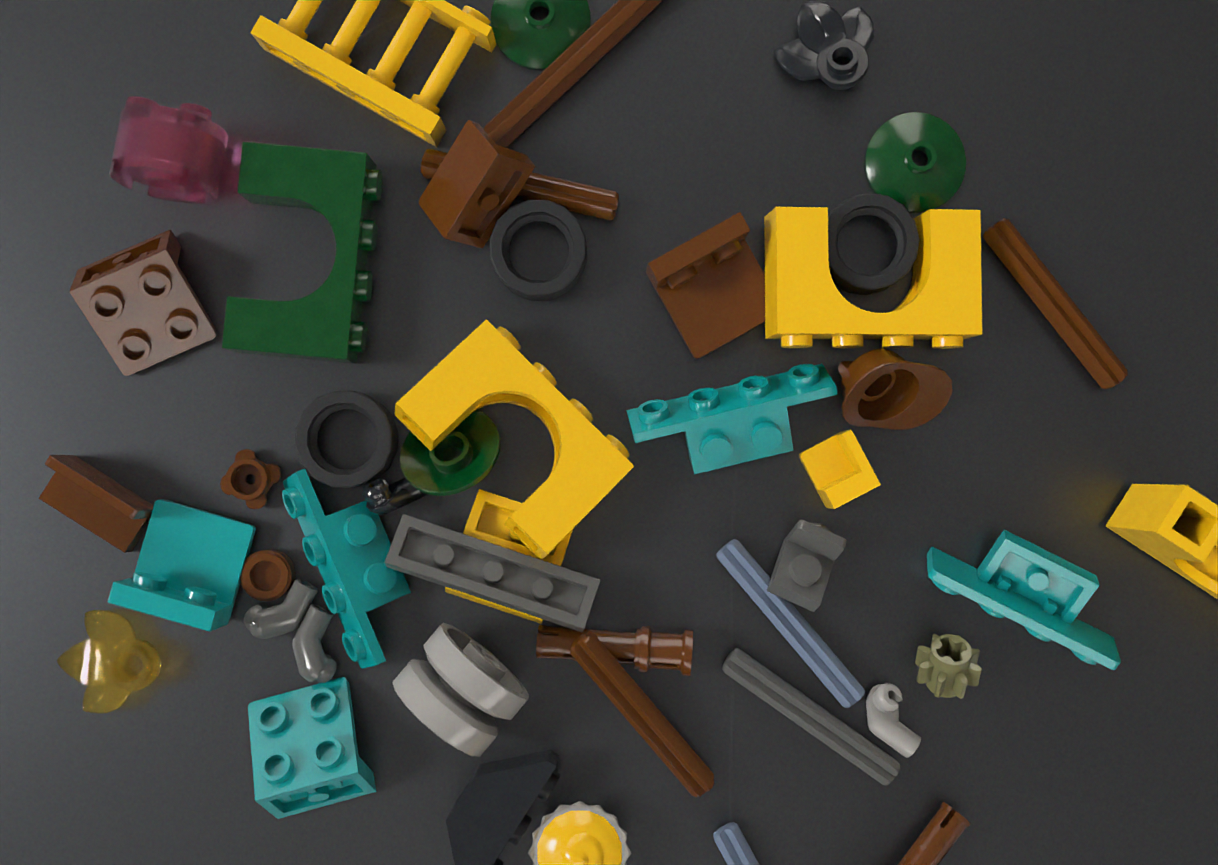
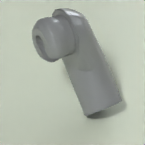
(884, 719)

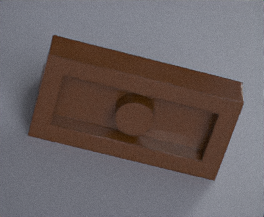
(474, 186)
(96, 502)

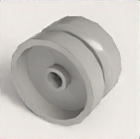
(460, 690)

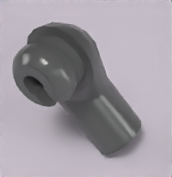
(308, 648)

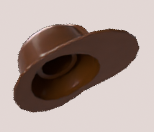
(891, 392)

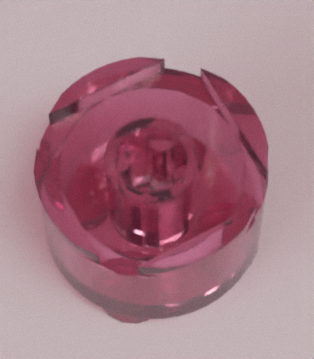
(169, 150)

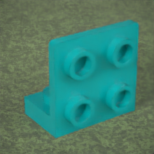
(187, 567)
(306, 749)

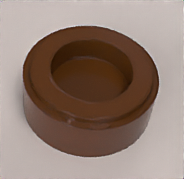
(268, 575)

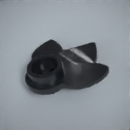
(825, 38)

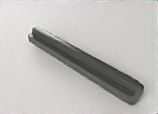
(811, 716)

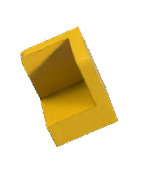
(839, 469)

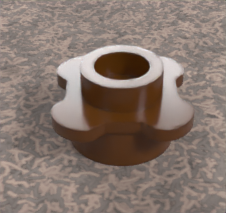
(236, 482)

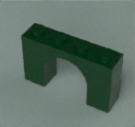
(329, 319)

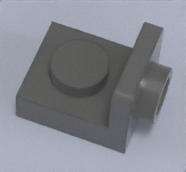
(805, 564)

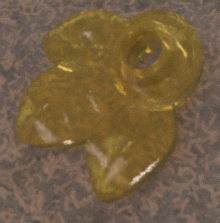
(104, 661)

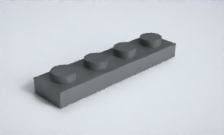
(492, 573)

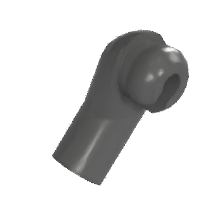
(283, 618)

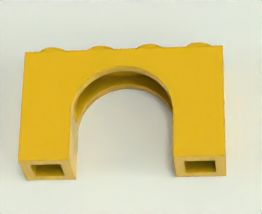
(806, 305)
(491, 371)
(1174, 528)

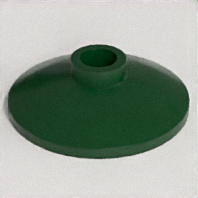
(535, 42)
(894, 173)
(434, 472)

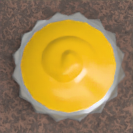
(579, 837)

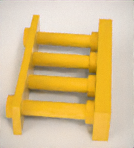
(377, 87)

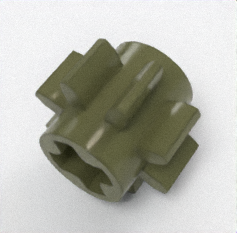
(948, 666)

